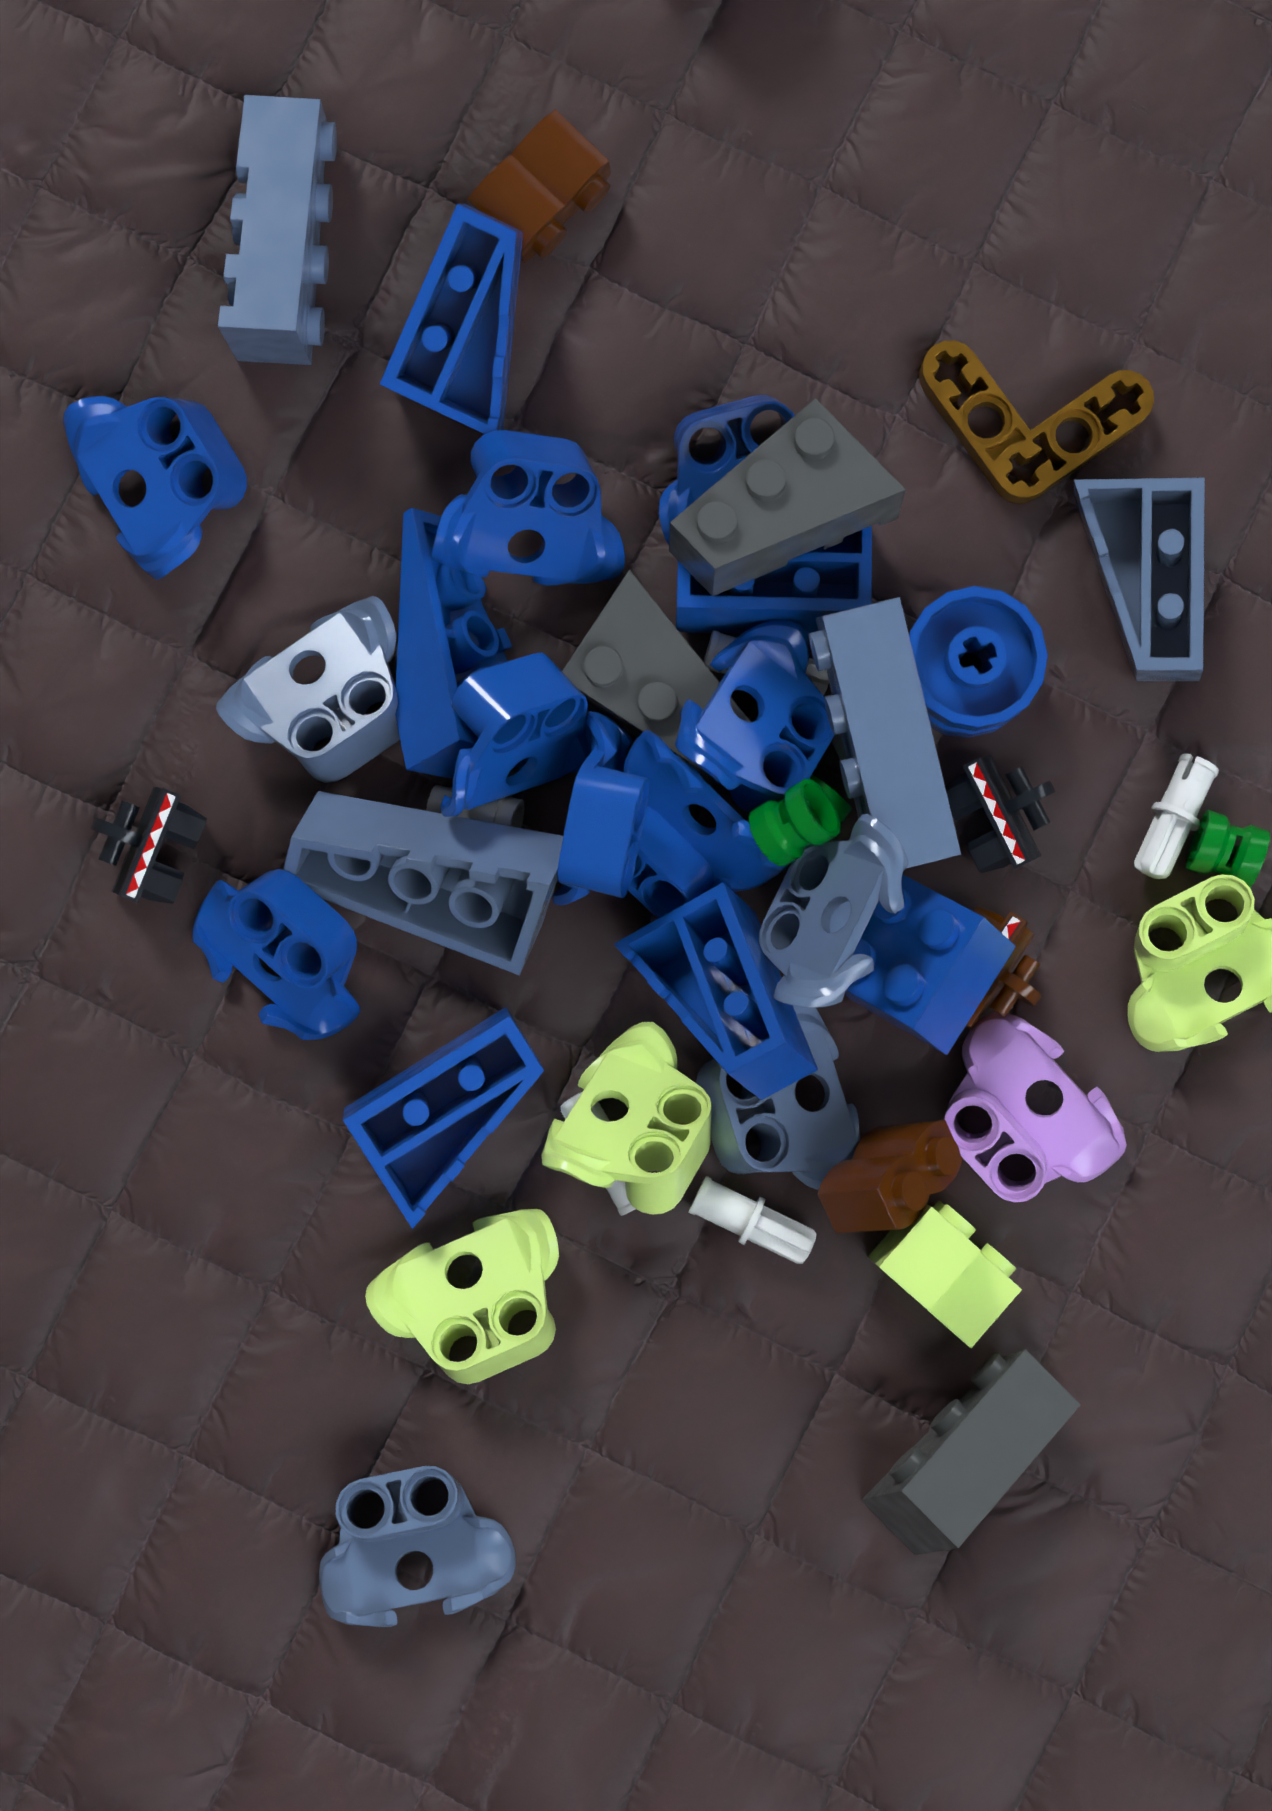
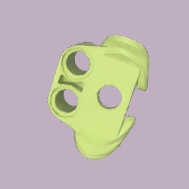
(1171, 1002)
(643, 1075)
(420, 1303)

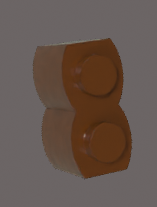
(544, 184)
(890, 1177)

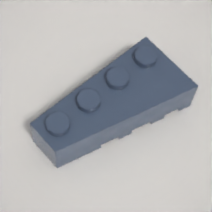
(279, 231)
(885, 727)
(430, 874)

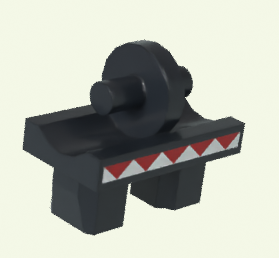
(985, 788)
(161, 819)

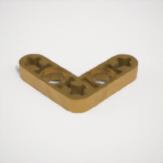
(1015, 438)

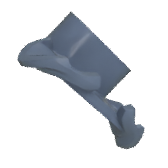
(274, 708)
(826, 909)
(788, 1134)
(467, 1552)

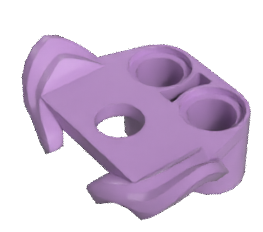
(1073, 1143)

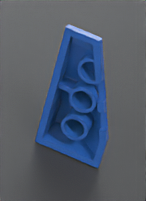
(440, 644)

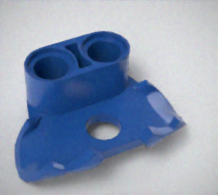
(116, 438)
(736, 443)
(576, 538)
(771, 667)
(517, 714)
(602, 818)
(675, 852)
(240, 929)

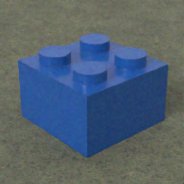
(928, 965)

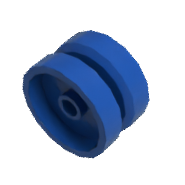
(1002, 640)

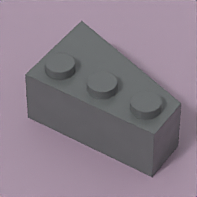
(784, 500)
(641, 668)
(972, 1454)

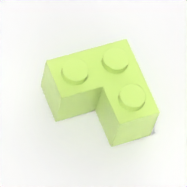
(948, 1272)

